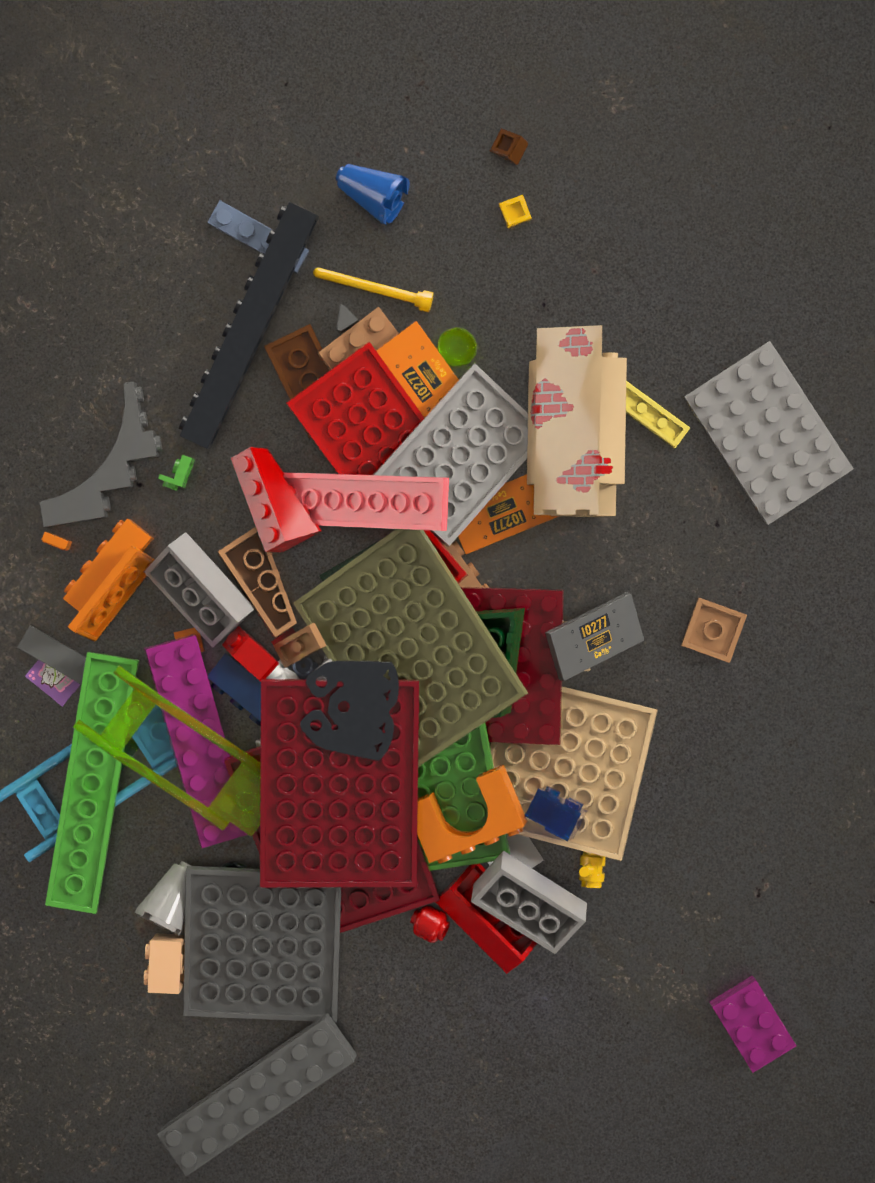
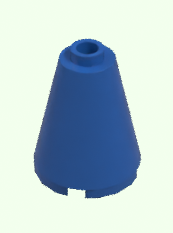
(374, 190)

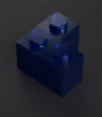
(555, 813)

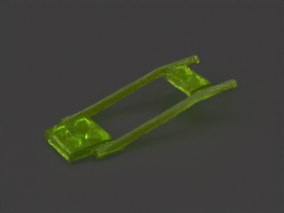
(236, 801)

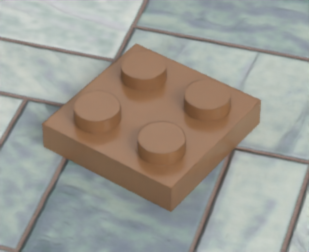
(713, 630)

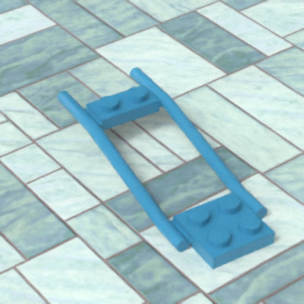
(151, 739)

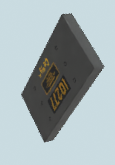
(594, 636)

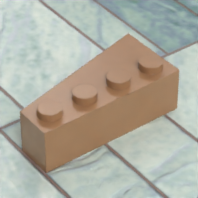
(259, 581)

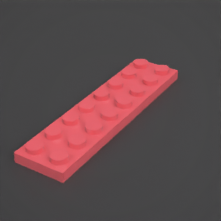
(373, 500)

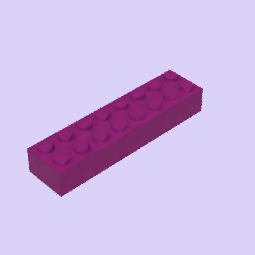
(183, 680)

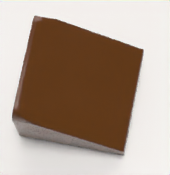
(509, 146)

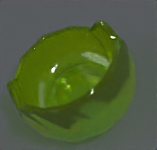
(457, 346)

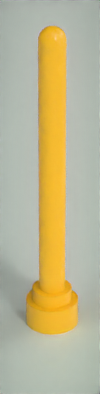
(421, 299)

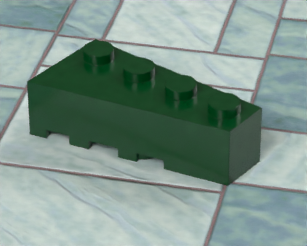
(506, 630)

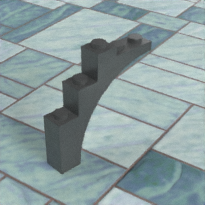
(132, 444)

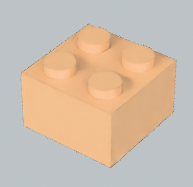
(166, 963)

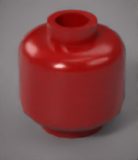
(430, 924)

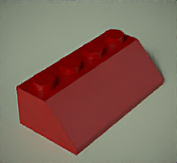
(497, 939)

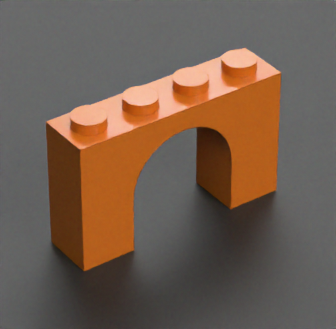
(504, 817)

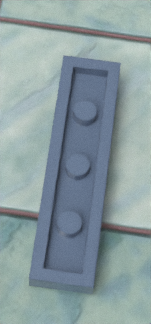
(244, 229)

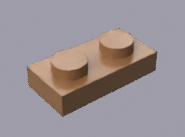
(299, 645)

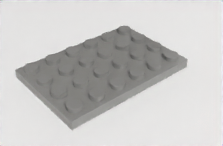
(768, 433)
(470, 437)

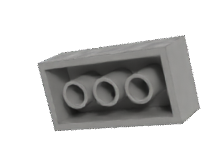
(199, 589)
(529, 902)

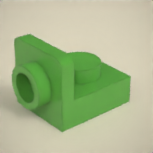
(182, 470)

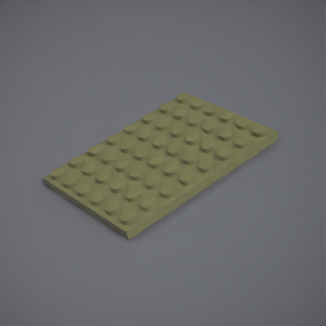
(410, 611)

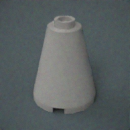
(166, 901)

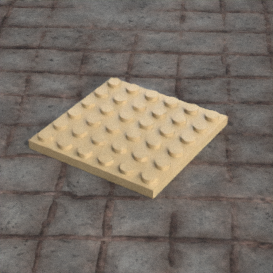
(595, 763)

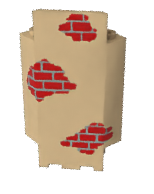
(575, 423)

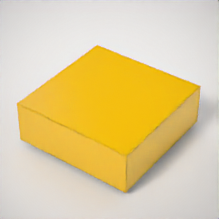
(515, 211)

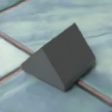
(345, 319)

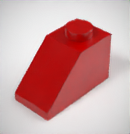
(250, 653)

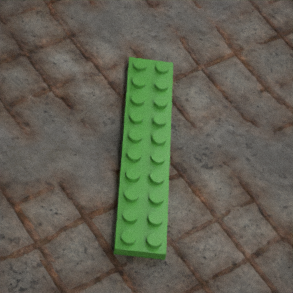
(89, 791)

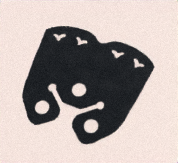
(368, 709)

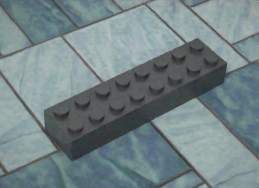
(257, 1094)

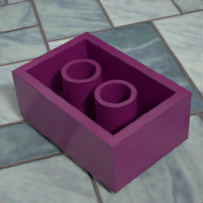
(752, 1024)

